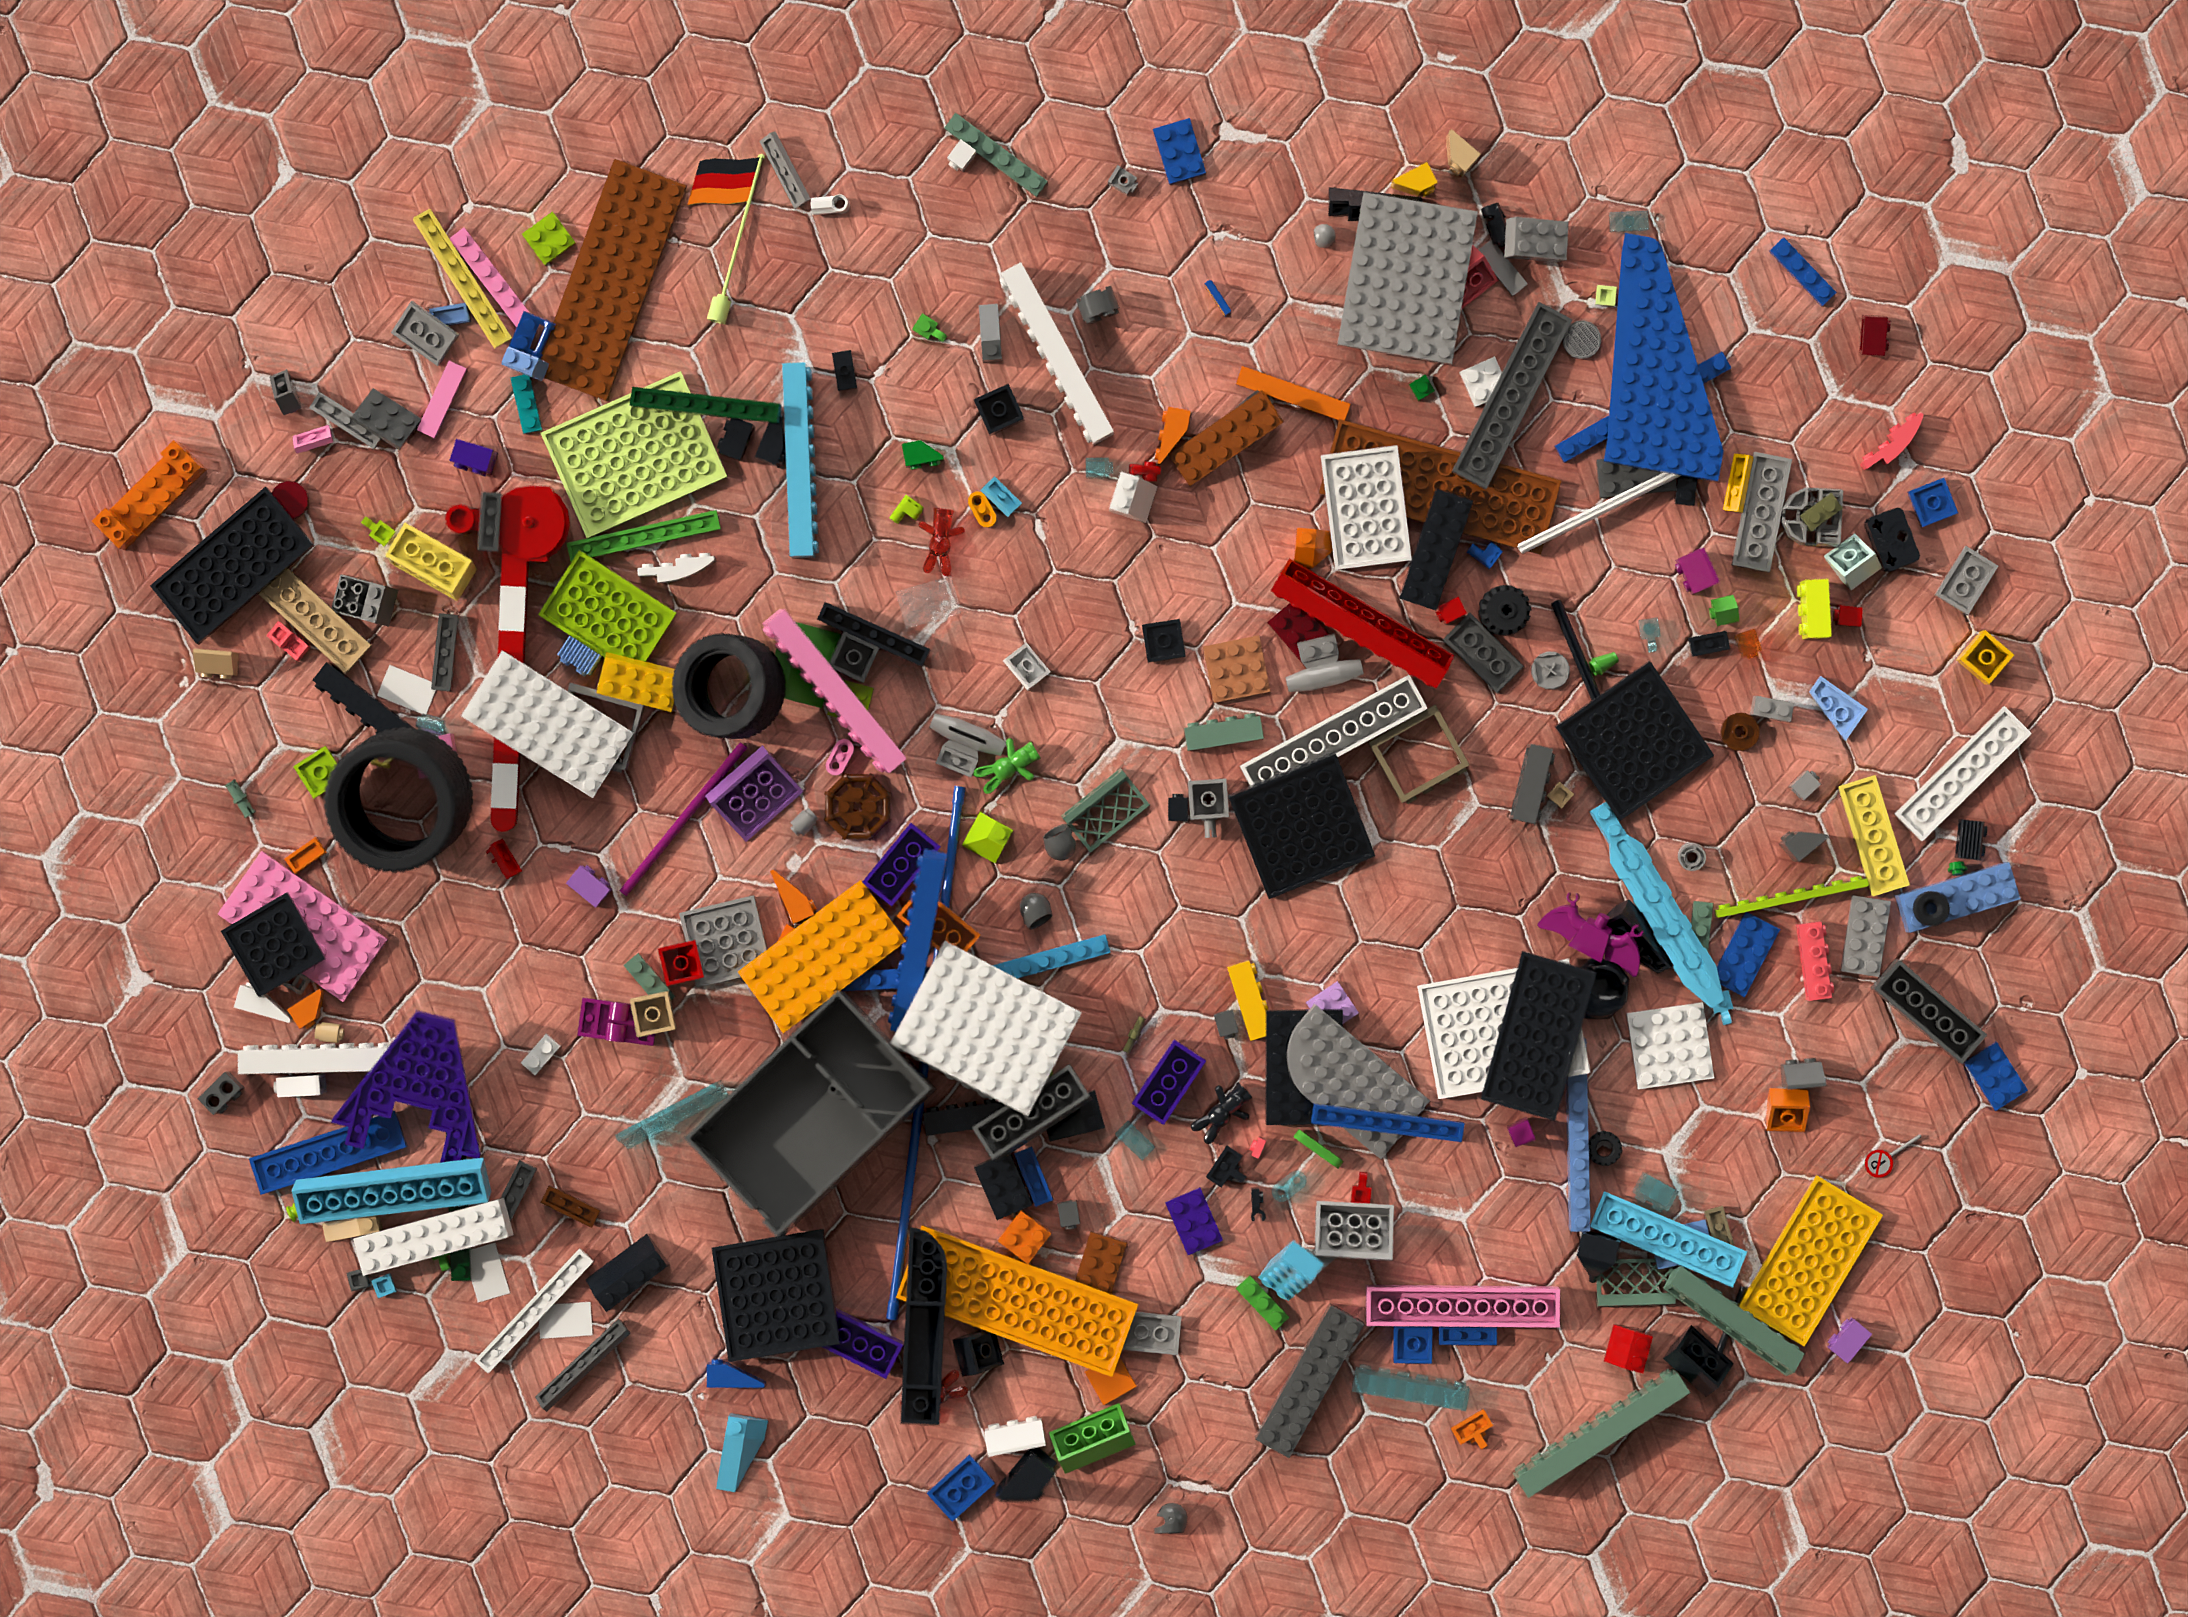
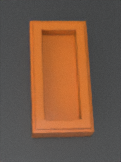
(305, 855)

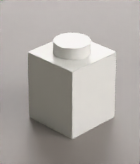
(961, 156)

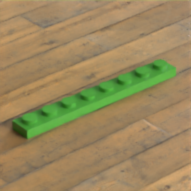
(646, 535)

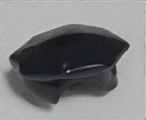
(1609, 989)

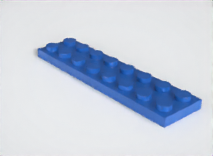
(324, 1154)

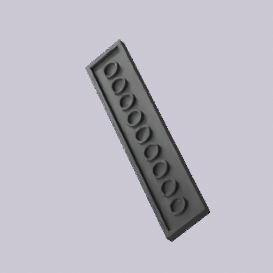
(1511, 395)

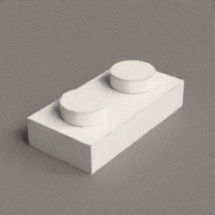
(540, 1054)

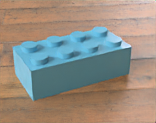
(1290, 1271)

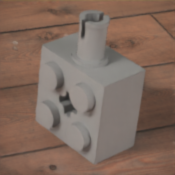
(1208, 813)

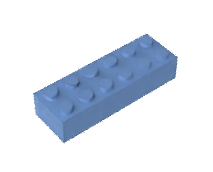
(1965, 894)

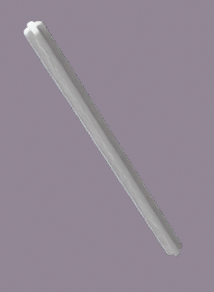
(1595, 511)

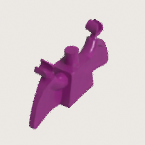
(1594, 936)

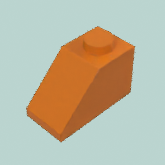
(307, 1010)

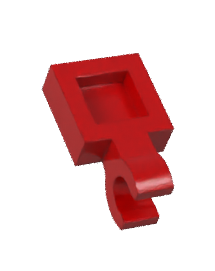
(1361, 1192)

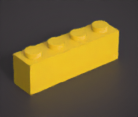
(1249, 998)

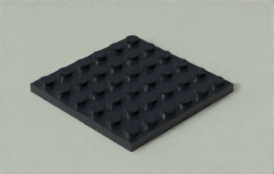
(1634, 740)
(1301, 825)
(776, 1295)

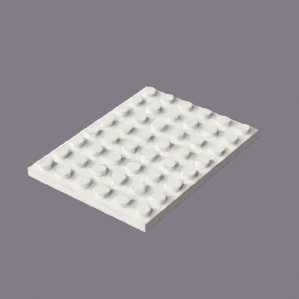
(986, 1028)
(1463, 1028)

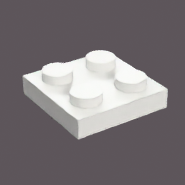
(1481, 380)

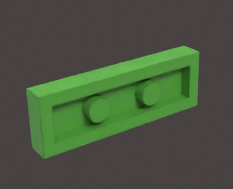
(1262, 1302)

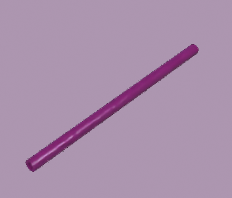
(683, 819)

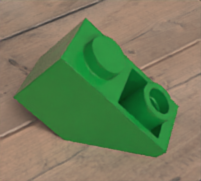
(919, 453)

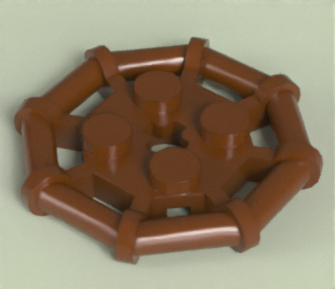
(846, 806)

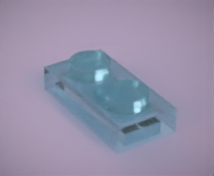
(1134, 1140)

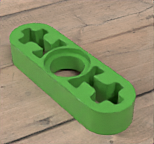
(1318, 1149)

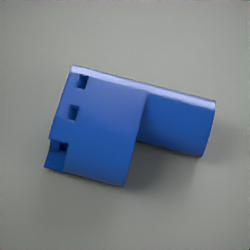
(1486, 557)

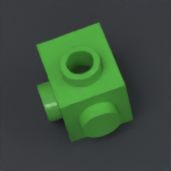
(1724, 610)

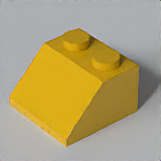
(1416, 181)

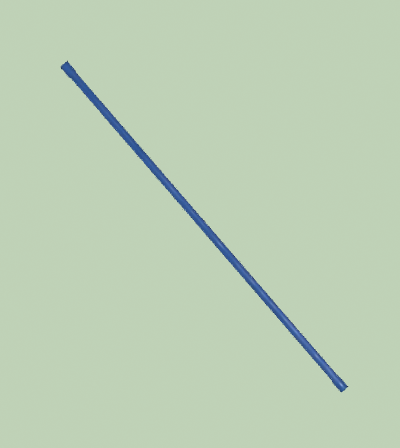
(893, 1303)

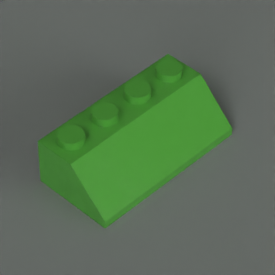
(1092, 1438)

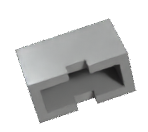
(1771, 709)

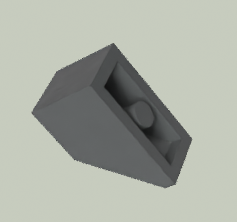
(285, 392)

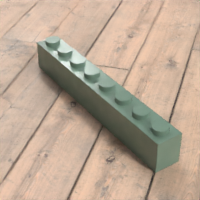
(1733, 1320)

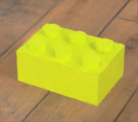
(1814, 609)

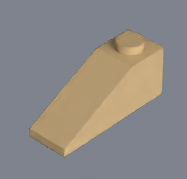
(351, 1227)

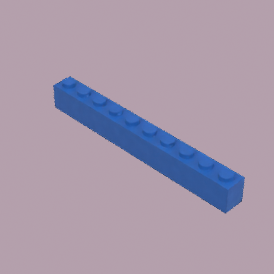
(918, 934)

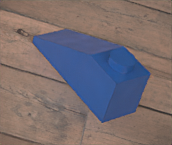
(726, 1375)

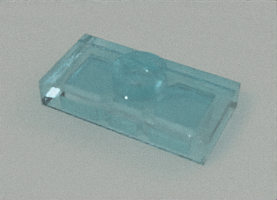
(1628, 221)

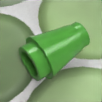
(1602, 663)

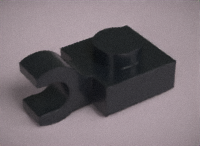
(1256, 1199)

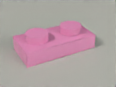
(312, 439)

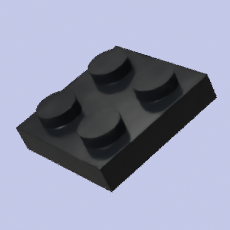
(1163, 640)

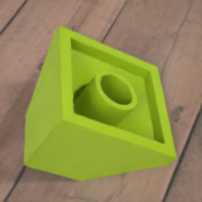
(987, 837)

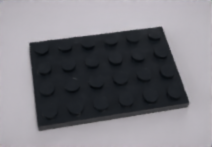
(1282, 1099)

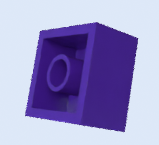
(473, 456)

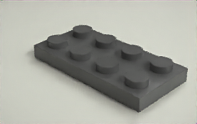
(1616, 479)

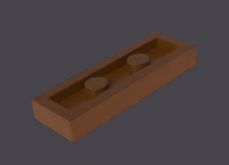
(570, 1206)

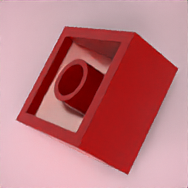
(680, 962)
(1628, 1348)

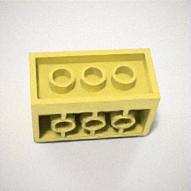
(431, 562)

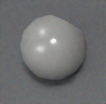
(1324, 235)

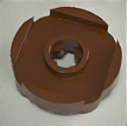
(1745, 741)

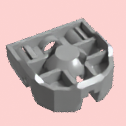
(1797, 529)

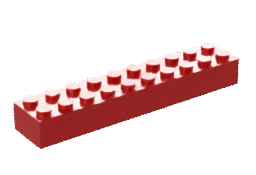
(1362, 623)

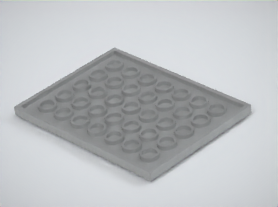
(1407, 278)

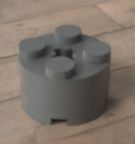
(1098, 304)

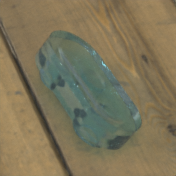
(1289, 1186)

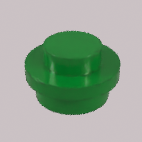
(1957, 868)

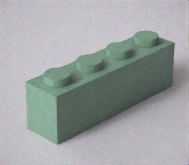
(1223, 733)

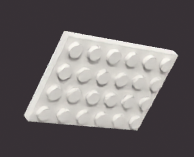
(1366, 507)

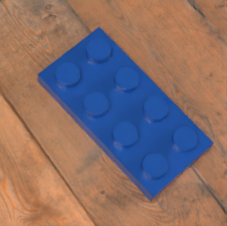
(1745, 953)

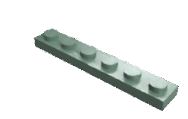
(996, 155)

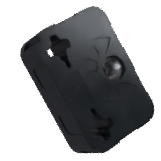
(1885, 539)

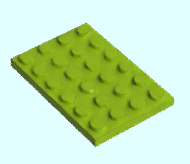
(606, 610)

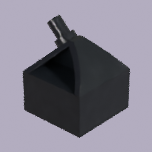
(1597, 1253)

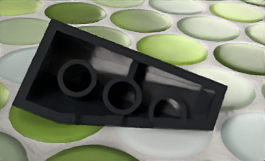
(1622, 920)

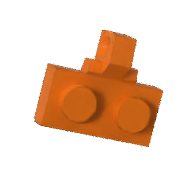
(1473, 1429)

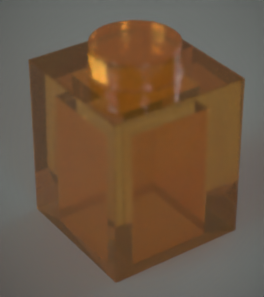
(1748, 643)

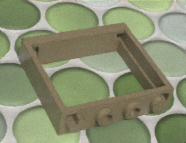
(1426, 787)

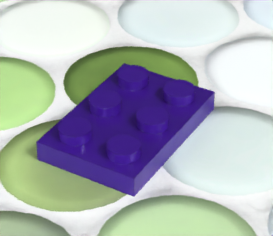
(1194, 1221)

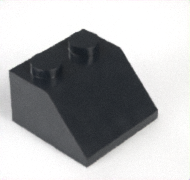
(977, 1352)

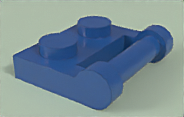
(526, 331)

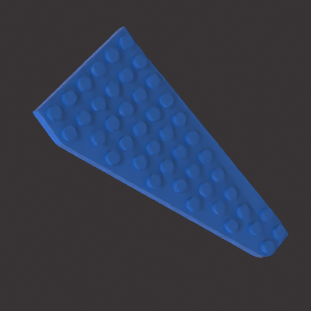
(1657, 392)

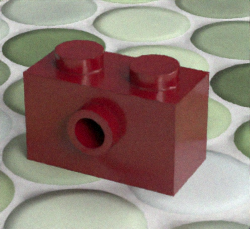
(1874, 334)

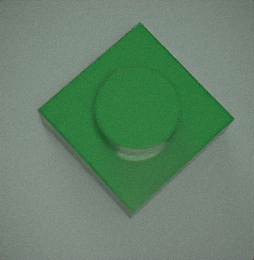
(1421, 387)

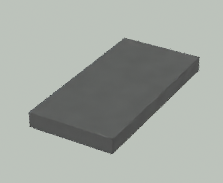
(1483, 653)

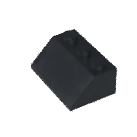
(1696, 1361)

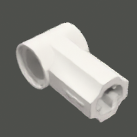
(827, 205)

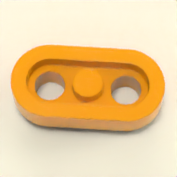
(981, 510)

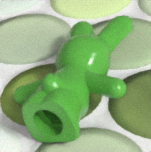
(1006, 767)

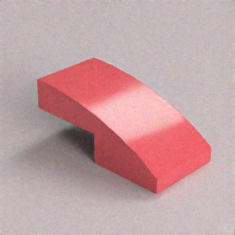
(288, 641)

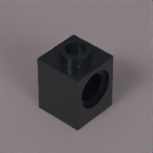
(1177, 808)

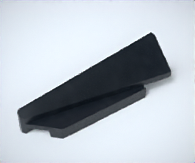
(1349, 201)

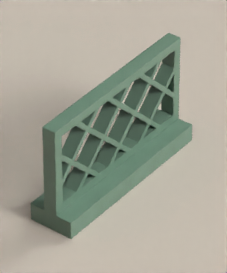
(1095, 797)
(1630, 1299)

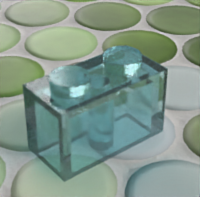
(1655, 1192)

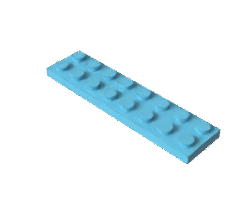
(1668, 1239)

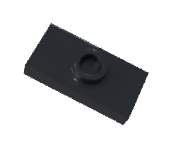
(844, 370)

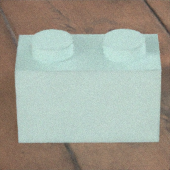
(1853, 561)

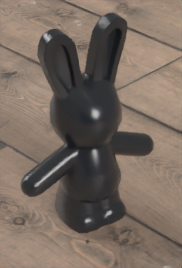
(1221, 1113)

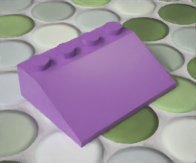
(754, 793)

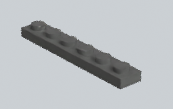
(582, 1365)

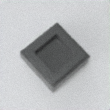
(357, 1280)

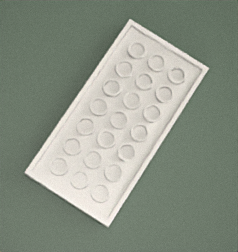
(547, 724)

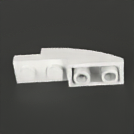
(685, 567)

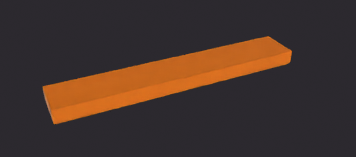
(1293, 394)

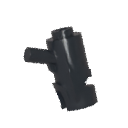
(1497, 225)

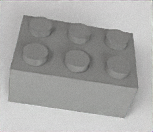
(1536, 239)

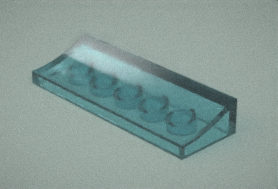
(672, 1115)

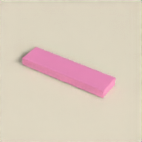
(442, 399)

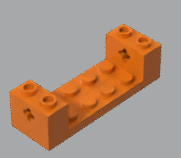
(150, 496)

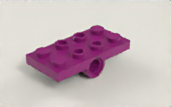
(610, 1022)

